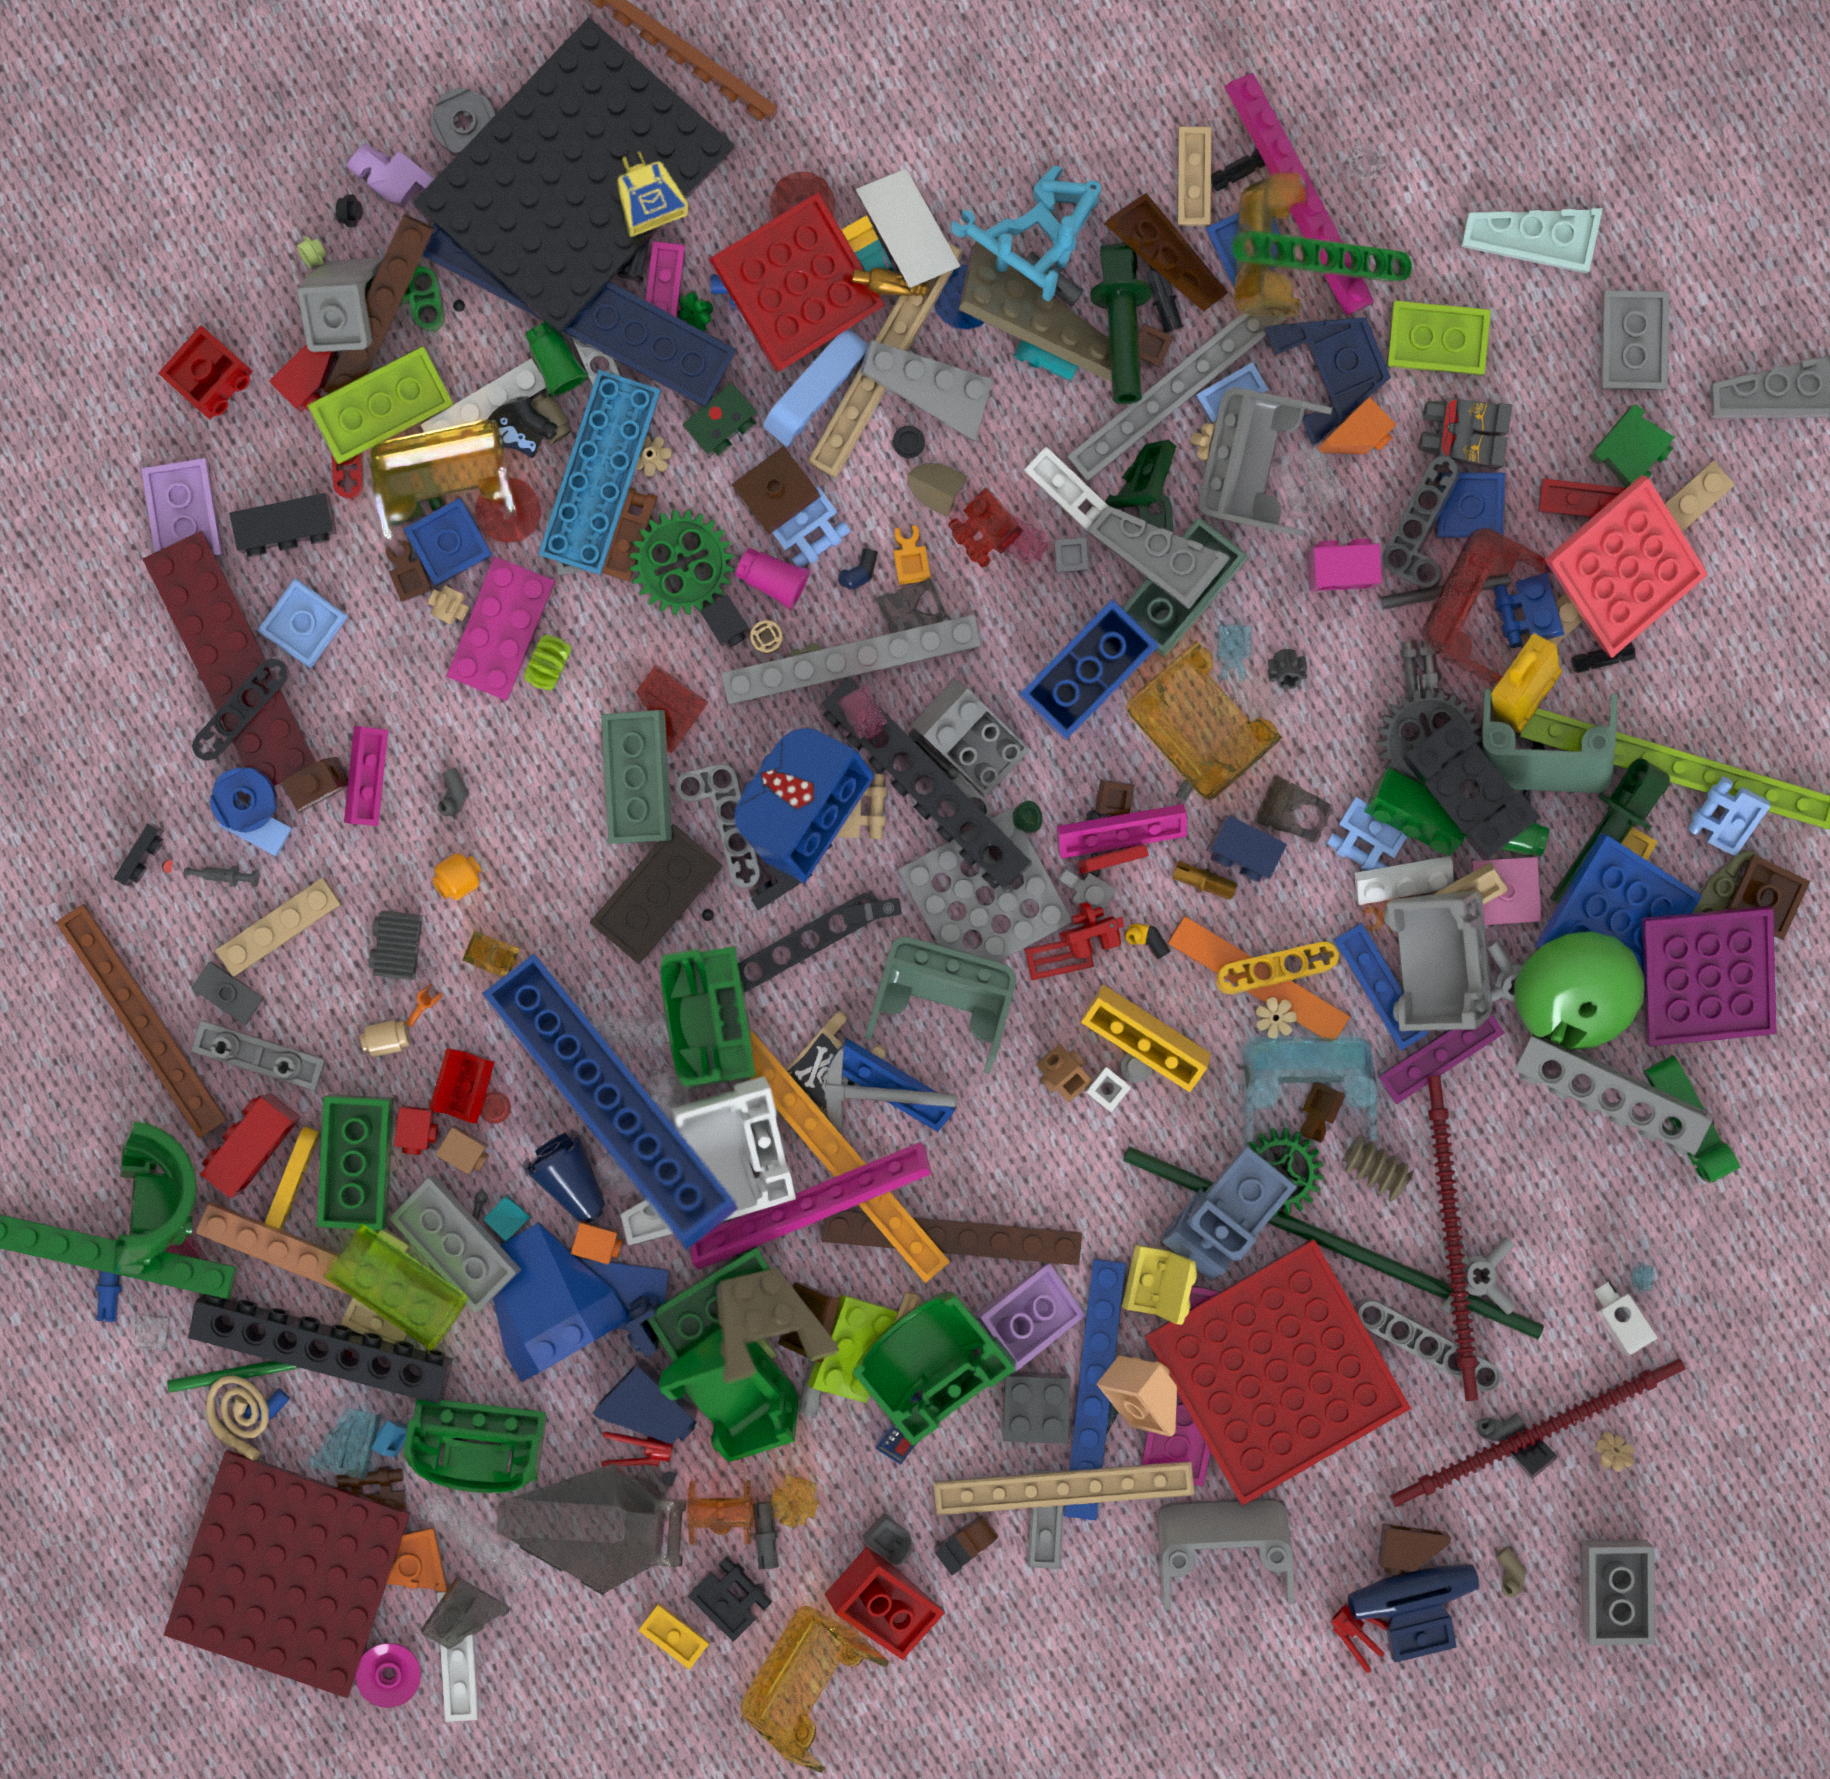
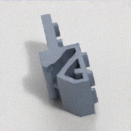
(1228, 1216)

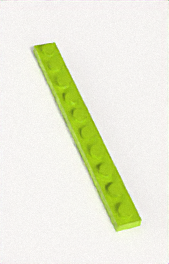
(1684, 768)

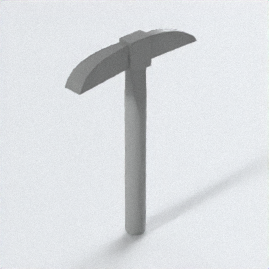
(837, 1091)

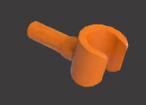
(424, 1002)

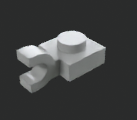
(1089, 889)

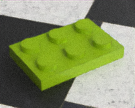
(1438, 338)
(853, 1330)

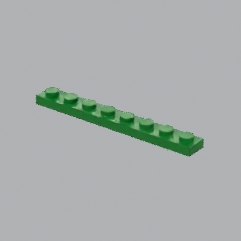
(99, 1253)

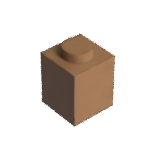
(463, 1150)

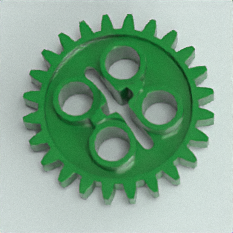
(670, 534)

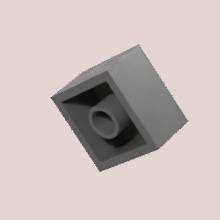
(1036, 1407)

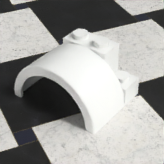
(730, 1134)

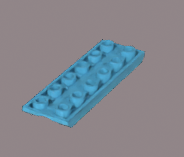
(599, 472)

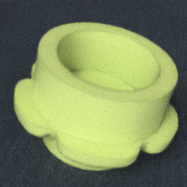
(311, 252)

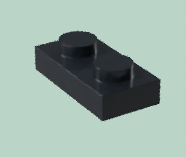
(147, 843)

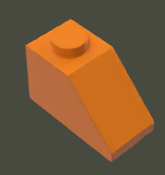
(1361, 431)

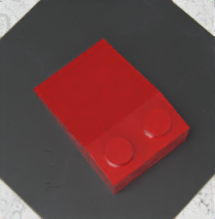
(883, 1603)

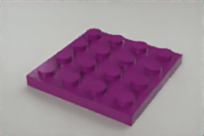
(1709, 976)

